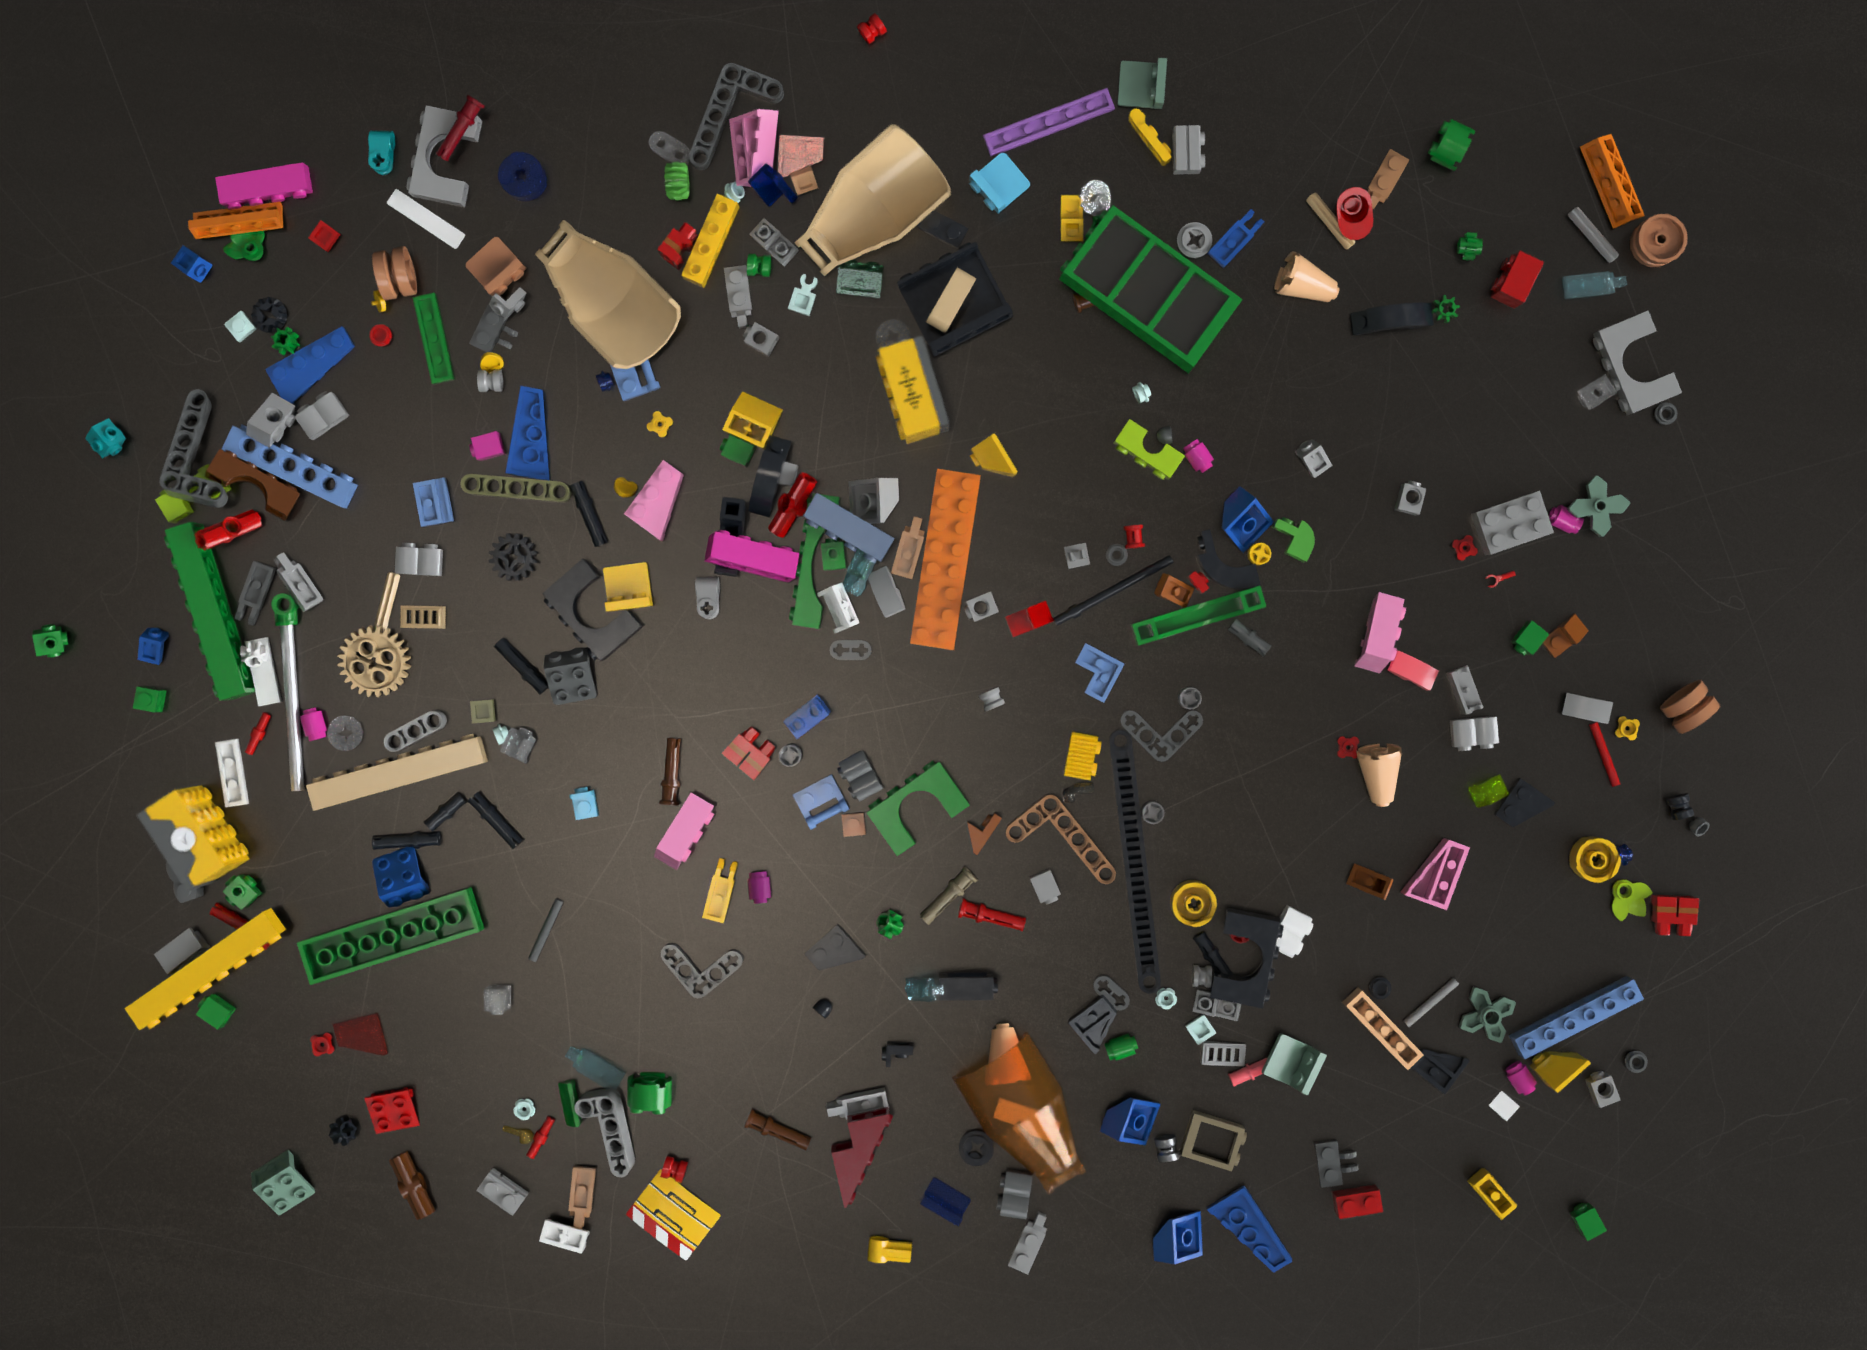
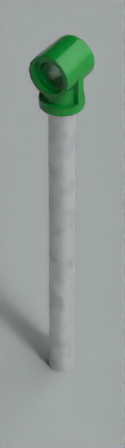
(286, 620)

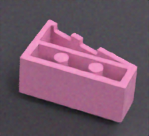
(752, 142)
(656, 500)
(1381, 632)
(684, 831)
(1438, 874)

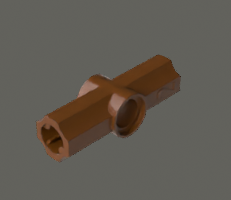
(412, 1185)

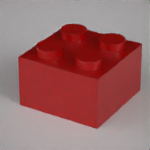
(1516, 279)

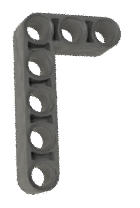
(724, 107)
(187, 453)

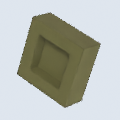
(482, 711)

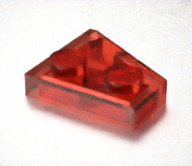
(798, 153)
(361, 1034)

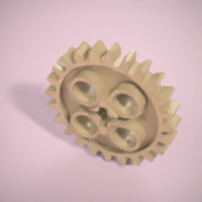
(367, 679)

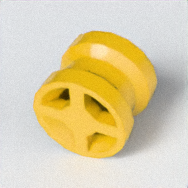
(1262, 552)

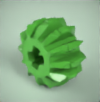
(677, 181)

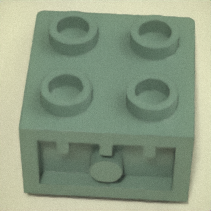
(1142, 84)
(1294, 1063)
(281, 1183)

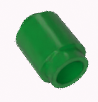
(1121, 1047)

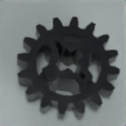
(511, 566)

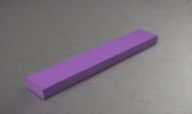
(1048, 122)

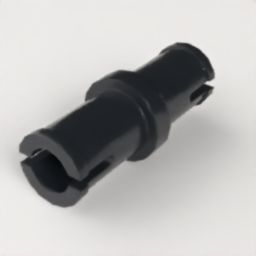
(444, 811)

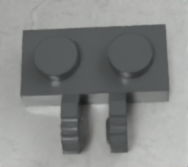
(489, 329)
(1329, 1165)

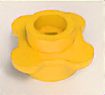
(661, 430)
(1633, 726)

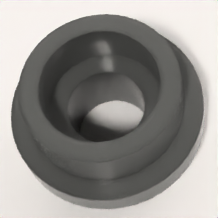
(1671, 410)
(1116, 547)
(1642, 1064)

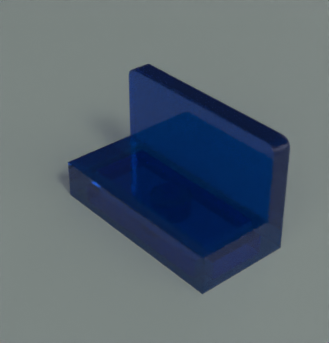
(770, 185)
(945, 1201)

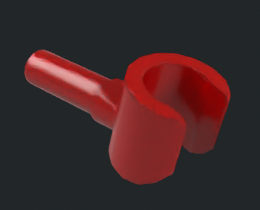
(1498, 578)

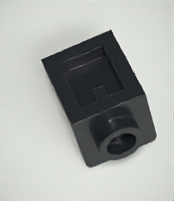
(899, 1049)

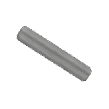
(1593, 234)

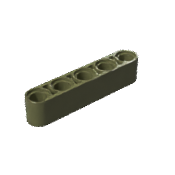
(506, 483)

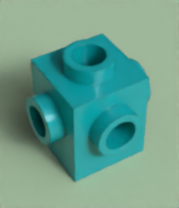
(105, 438)

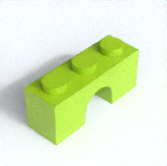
(1131, 441)
(177, 509)

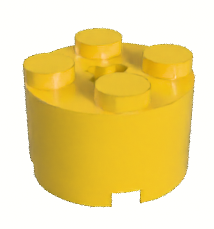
(1582, 863)
(1204, 908)

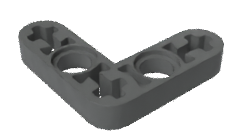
(1166, 739)
(696, 976)

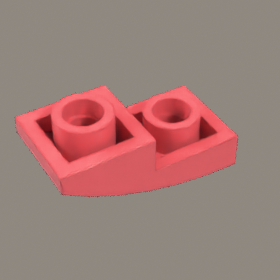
(1414, 670)

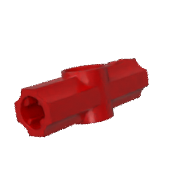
(792, 504)
(218, 534)

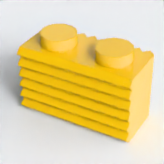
(1081, 756)
(1492, 1193)

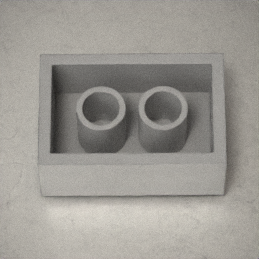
(1512, 523)

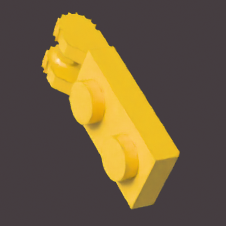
(1149, 137)
(719, 893)

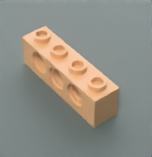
(1382, 1028)

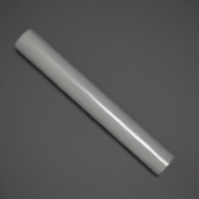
(1431, 1002)

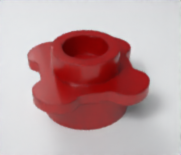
(1458, 546)
(1343, 742)
(317, 1048)

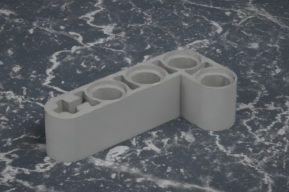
(619, 1164)

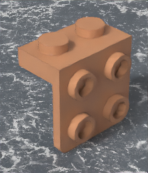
(495, 267)

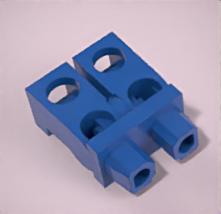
(807, 716)

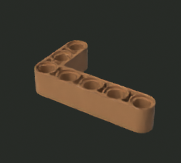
(1067, 832)

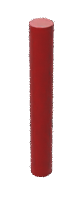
(1604, 753)

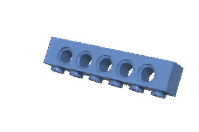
(339, 495)
(1576, 1017)

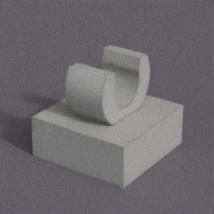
(1076, 555)

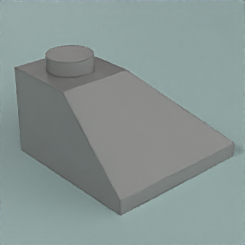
(873, 498)

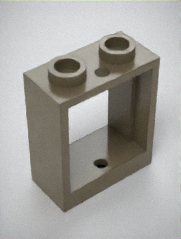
(1191, 1133)

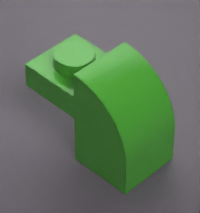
(1301, 540)

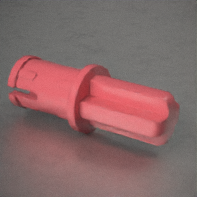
(1247, 1073)

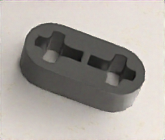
(850, 655)
(1115, 988)

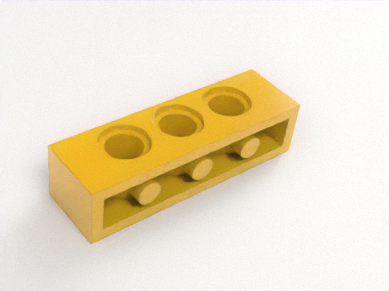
(710, 240)

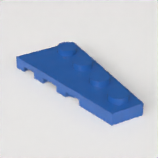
(302, 369)

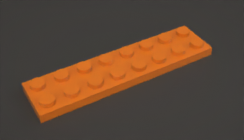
(945, 559)

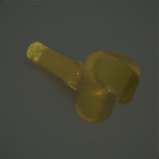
(526, 1135)

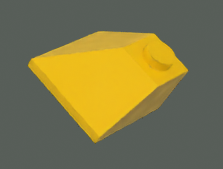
(993, 457)
(1558, 1068)

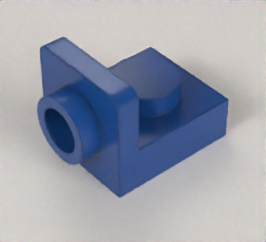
(191, 264)
(152, 645)

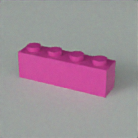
(264, 185)
(751, 556)

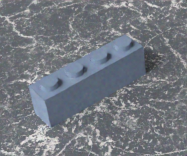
(848, 527)

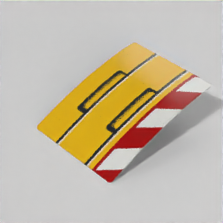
(673, 1215)

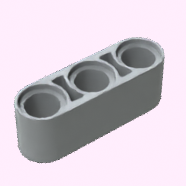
(405, 735)

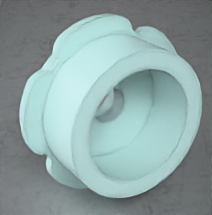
(734, 192)
(1141, 392)
(500, 733)
(1166, 1004)
(518, 1111)

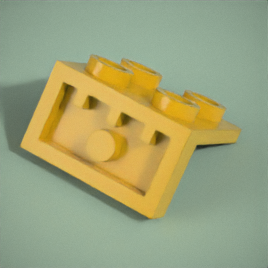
(627, 587)

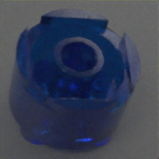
(517, 188)

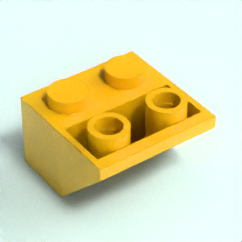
(752, 420)

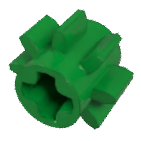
(1469, 246)
(1439, 308)
(285, 341)
(889, 924)

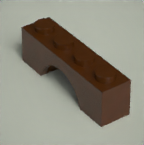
(229, 469)

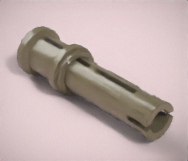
(955, 888)

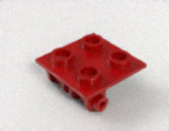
(392, 1110)

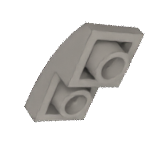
(774, 242)
(885, 592)
(1587, 708)
(1214, 1007)

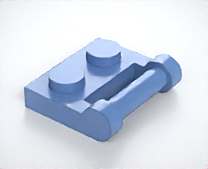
(630, 384)
(817, 795)

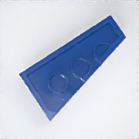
(528, 443)
(1246, 1221)

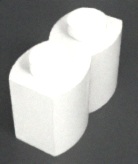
(1295, 928)

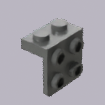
(569, 676)

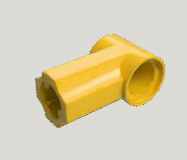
(884, 1250)

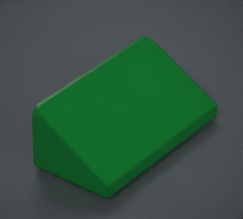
(569, 1098)

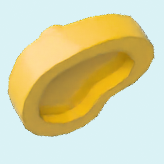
(379, 301)
(491, 361)
(624, 488)

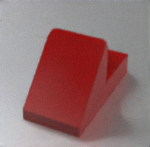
(1029, 618)

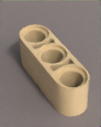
(951, 300)

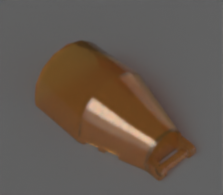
(1024, 1112)

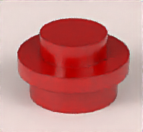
(380, 335)

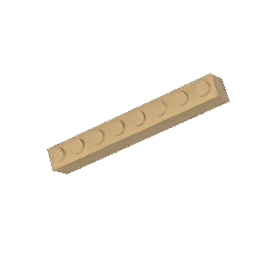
(396, 773)

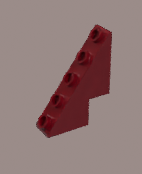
(853, 1156)

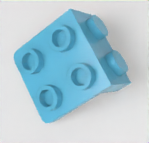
(999, 182)

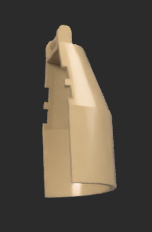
(875, 199)
(609, 298)

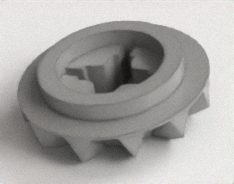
(1195, 229)

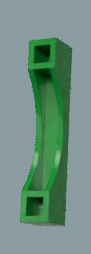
(807, 606)
(1198, 615)

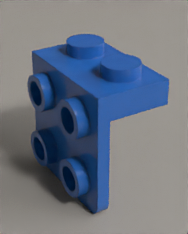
(399, 877)

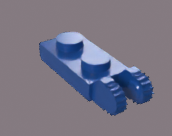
(1234, 240)

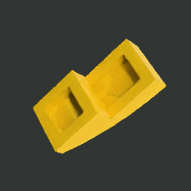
(1071, 218)

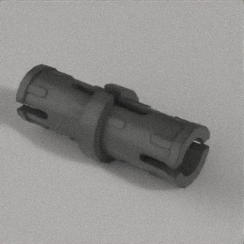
(1249, 637)

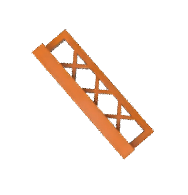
(1610, 181)
(236, 221)

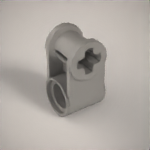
(707, 592)

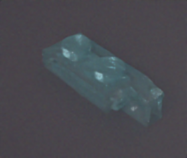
(1591, 284)
(922, 989)
(595, 1068)

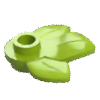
(1631, 901)

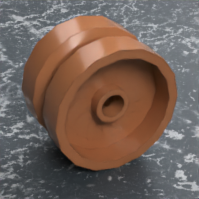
(1668, 231)
(394, 273)
(1690, 706)

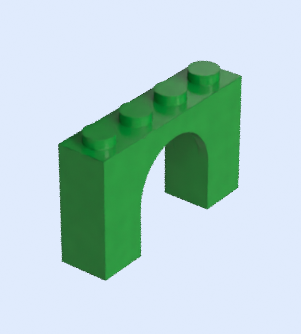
(886, 812)

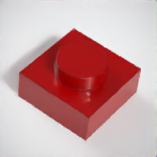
(324, 236)
(1199, 581)

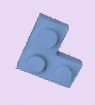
(1105, 670)

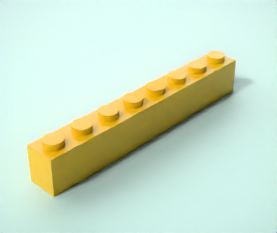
(206, 968)

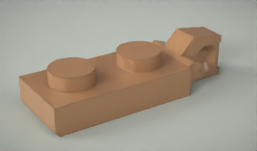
(1386, 177)
(909, 550)
(581, 1194)

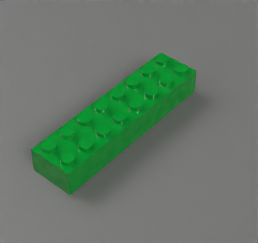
(210, 612)
(390, 935)

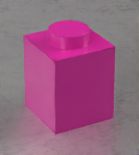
(487, 446)

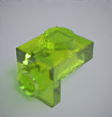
(1488, 791)

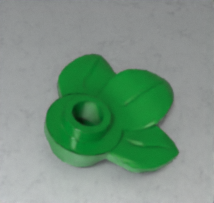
(242, 243)

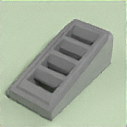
(1205, 1060)

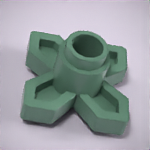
(1599, 518)
(1492, 1024)

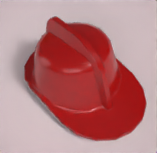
(1354, 213)

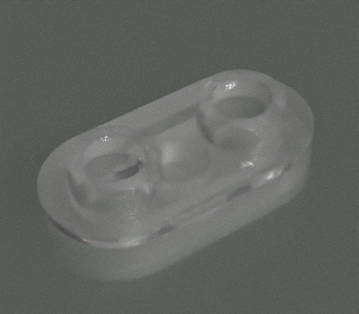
(670, 149)

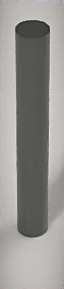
(545, 930)

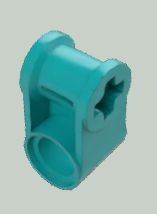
(381, 147)

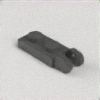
(255, 591)

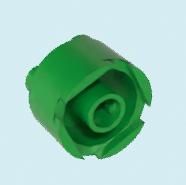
(1451, 144)
(649, 1092)

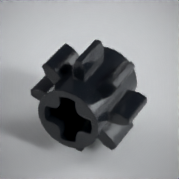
(342, 1131)

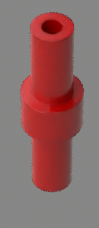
(257, 733)
(540, 1137)

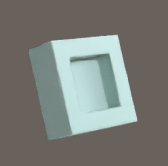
(240, 326)
(1200, 1029)

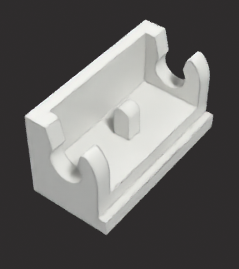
(839, 607)
(564, 1236)

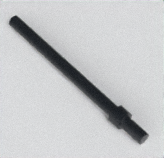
(1075, 610)

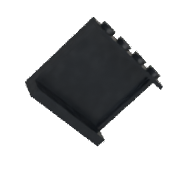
(980, 310)

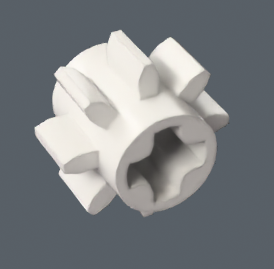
(253, 653)

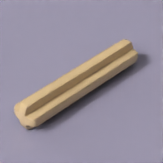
(1329, 219)
(387, 600)

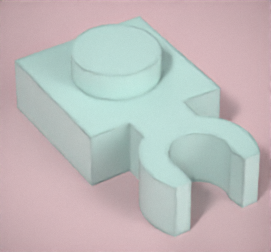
(802, 299)

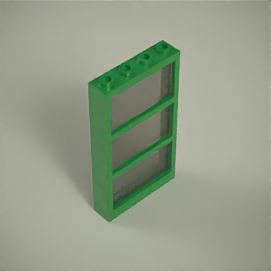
(1149, 288)

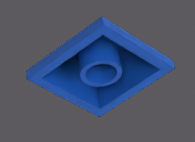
(1244, 519)
(1130, 1121)
(1179, 1239)

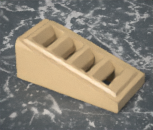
(440, 617)

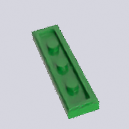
(433, 338)

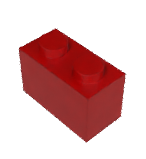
(1357, 1201)

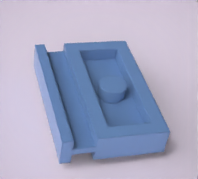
(433, 502)

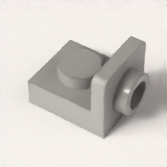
(1313, 457)

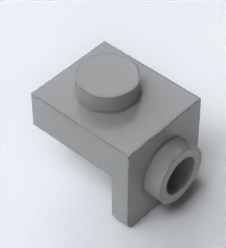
(513, 303)

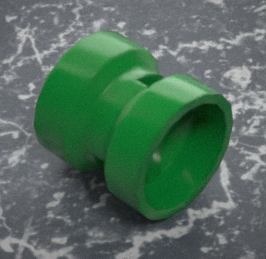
(754, 267)

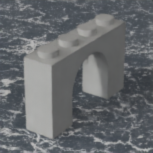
(424, 182)
(1612, 344)

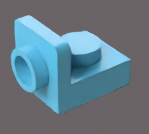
(584, 803)

